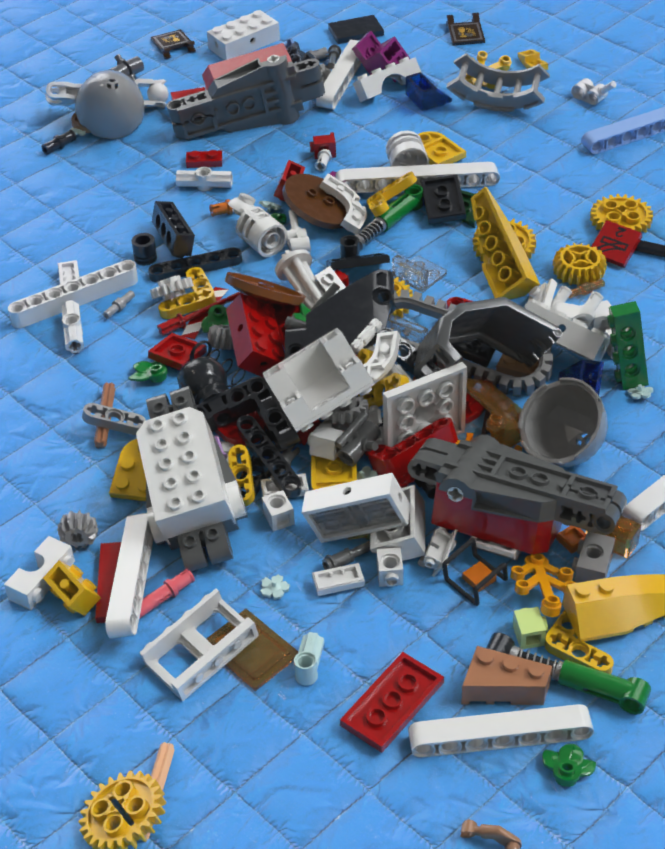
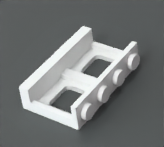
(209, 657)

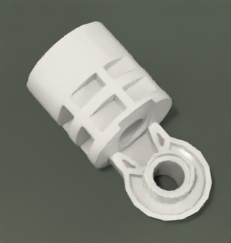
(257, 226)

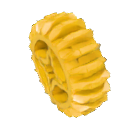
(579, 264)

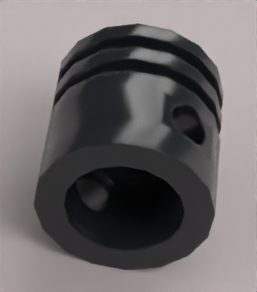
(144, 249)

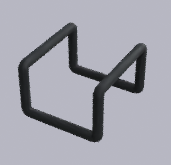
(495, 571)

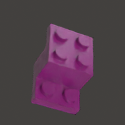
(377, 55)

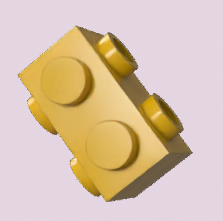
(69, 585)

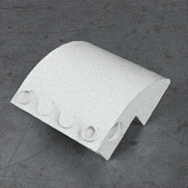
(318, 380)

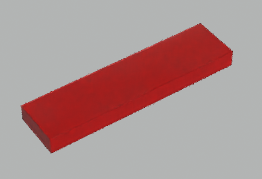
(107, 567)

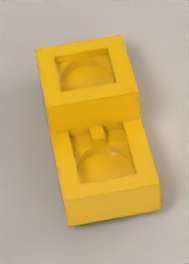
(531, 58)

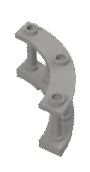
(495, 100)

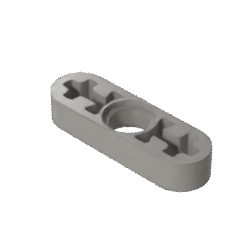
(105, 422)

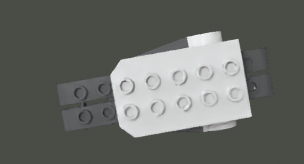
(188, 481)

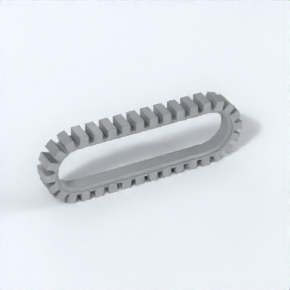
(479, 372)

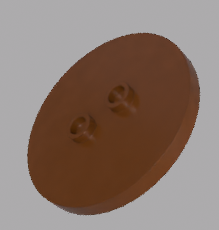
(313, 203)

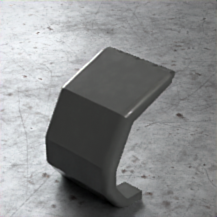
(493, 322)

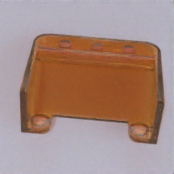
(504, 412)

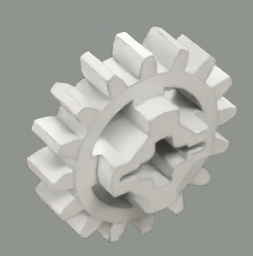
(171, 287)

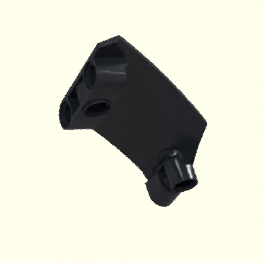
(348, 311)

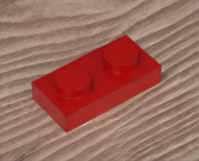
(199, 159)

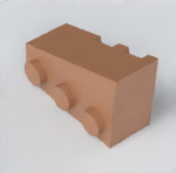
(505, 679)

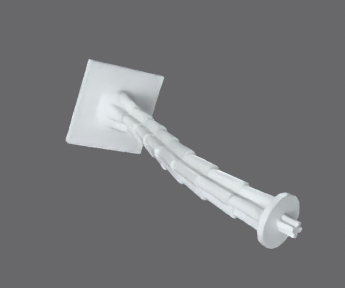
(409, 405)

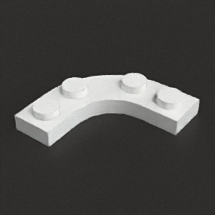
(355, 212)
(384, 355)

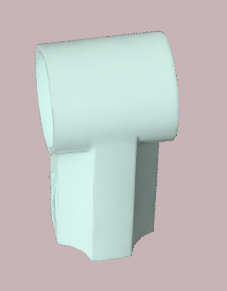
(308, 659)

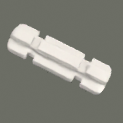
(366, 335)

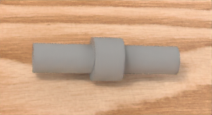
(119, 304)

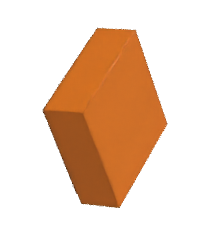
(570, 538)
(476, 574)

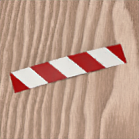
(194, 325)

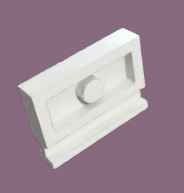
(543, 293)

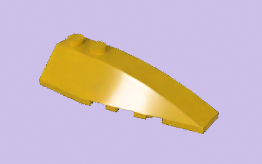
(503, 256)
(614, 605)

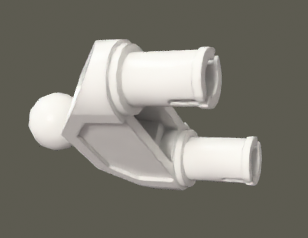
(584, 313)

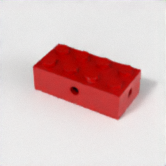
(254, 334)

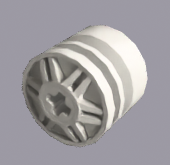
(406, 149)

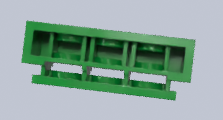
(628, 345)

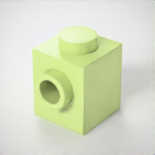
(530, 627)

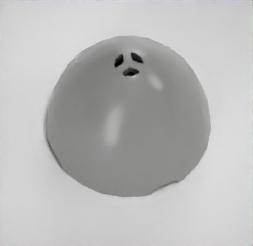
(109, 111)
(557, 419)

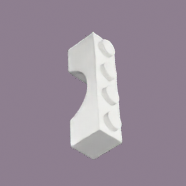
(371, 85)

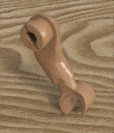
(496, 832)

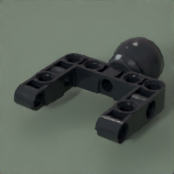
(226, 405)

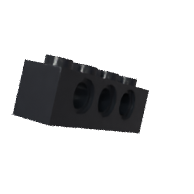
(173, 229)

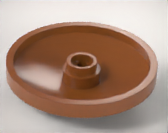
(264, 290)

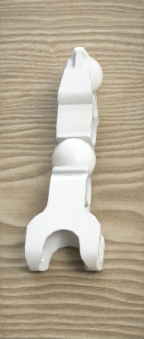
(67, 92)

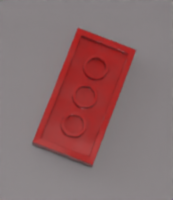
(392, 701)

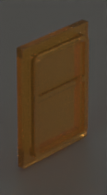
(262, 657)

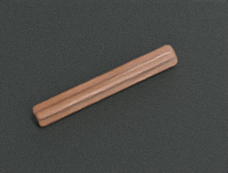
(107, 399)

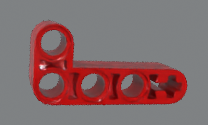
(397, 458)

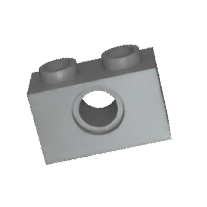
(594, 557)

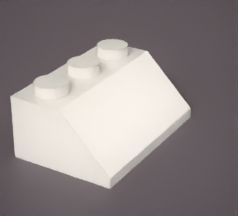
(410, 537)

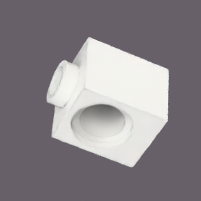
(278, 510)
(389, 567)

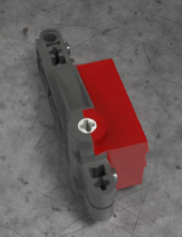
(248, 93)
(510, 494)

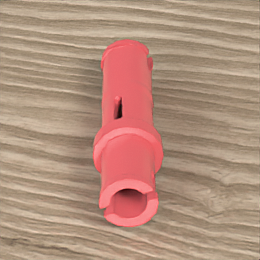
(169, 589)

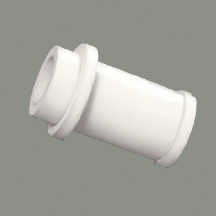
(324, 157)

